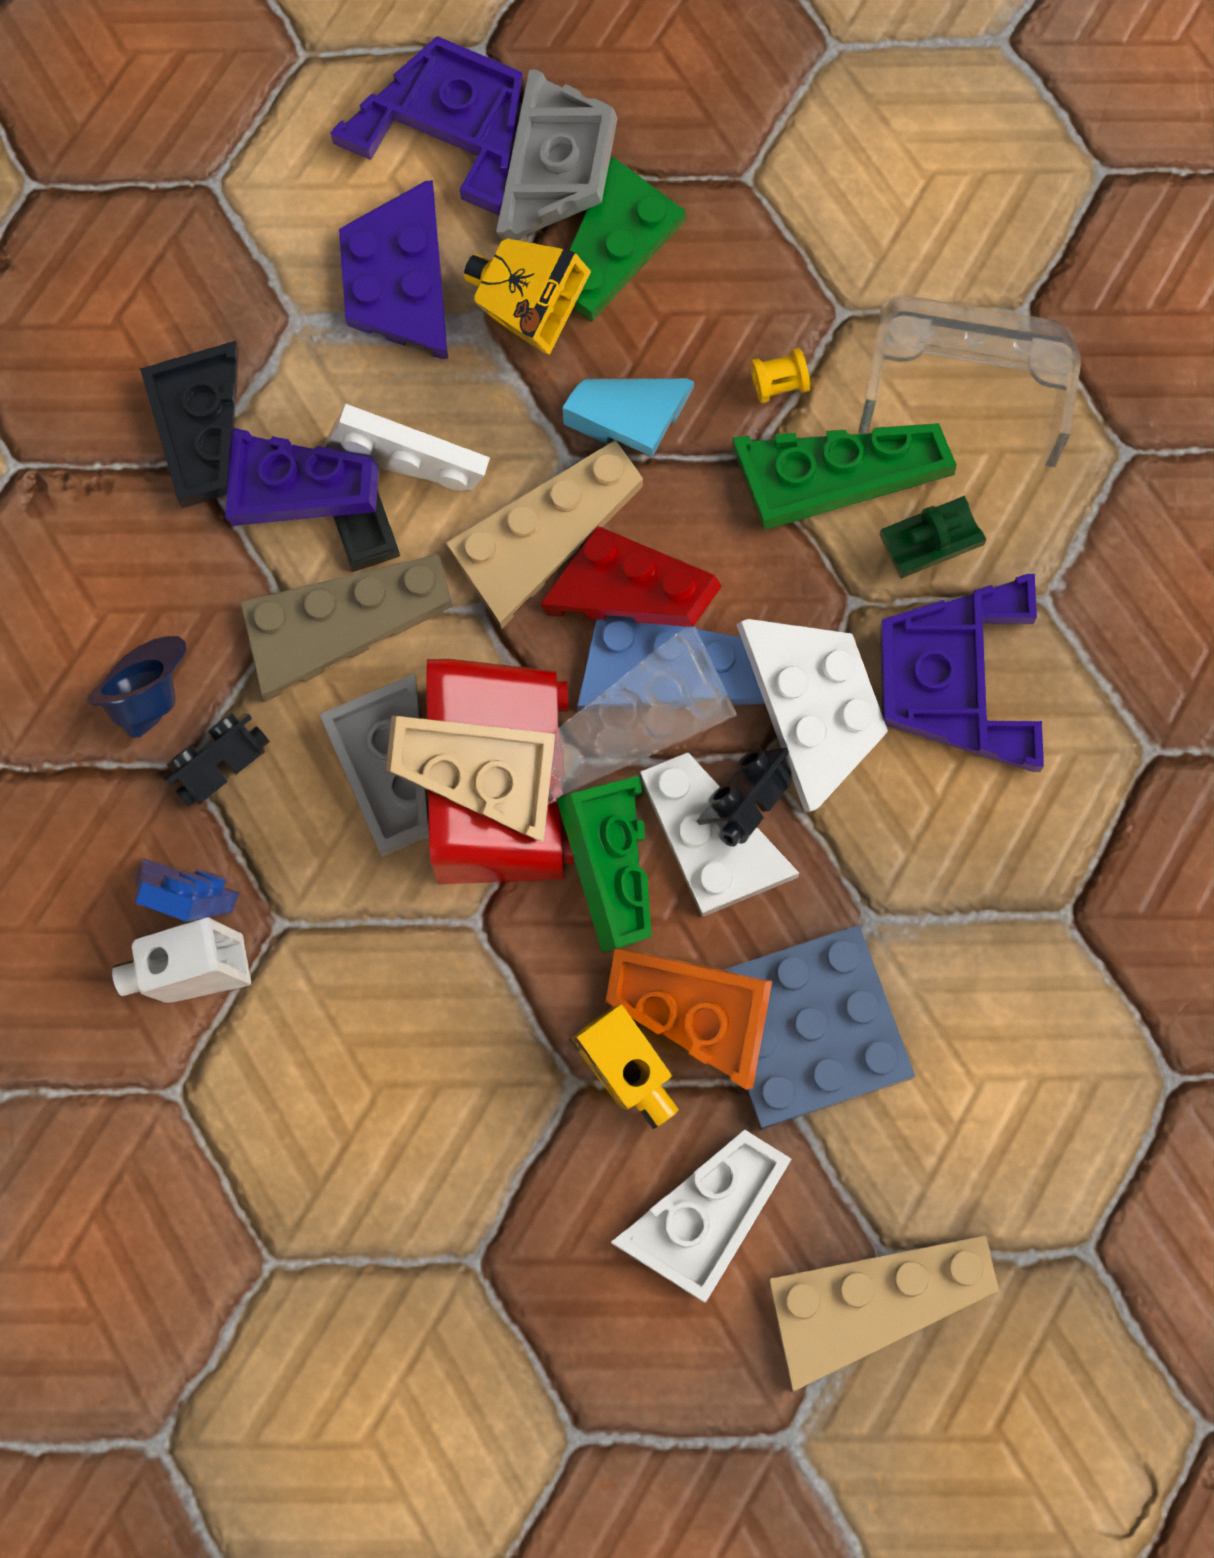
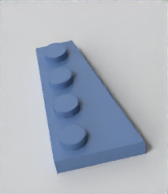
(622, 644)

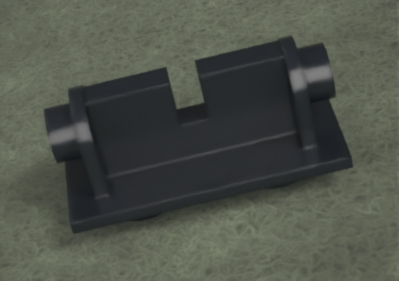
(198, 769)
(759, 780)

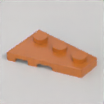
(697, 1006)

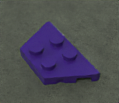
(396, 272)

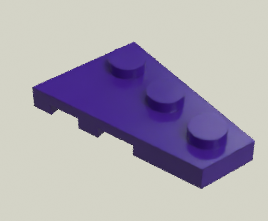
(295, 482)

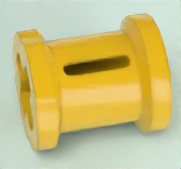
(780, 375)

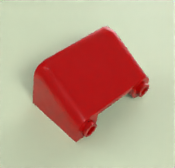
(461, 841)

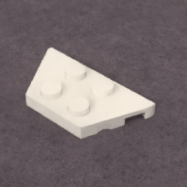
(815, 702)

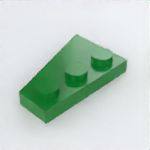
(621, 235)
(605, 851)

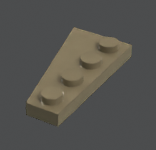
(321, 623)

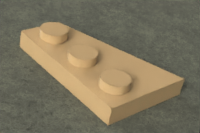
(479, 767)

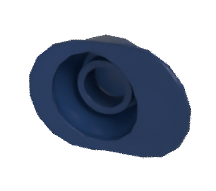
(141, 685)

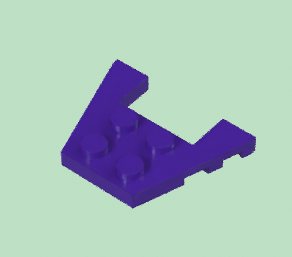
(454, 99)
(938, 673)

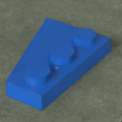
(183, 893)

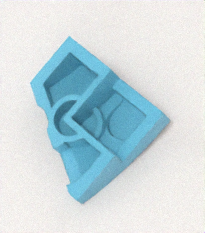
(627, 409)

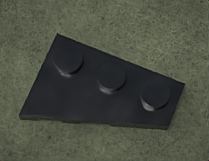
(196, 419)

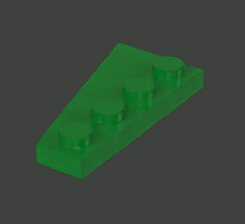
(820, 474)

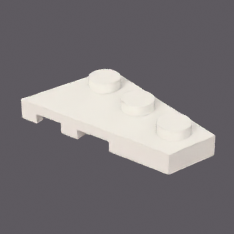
(406, 450)
(712, 870)
(706, 1218)

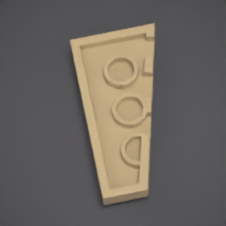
(533, 536)
(864, 1305)

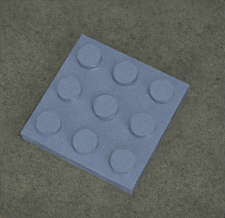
(823, 1029)

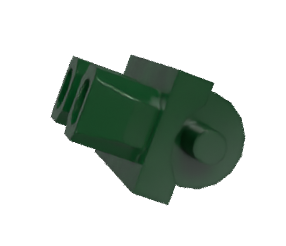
(932, 537)

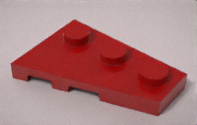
(631, 581)

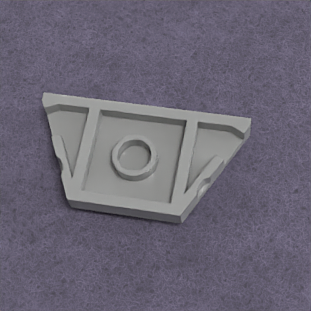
(556, 157)

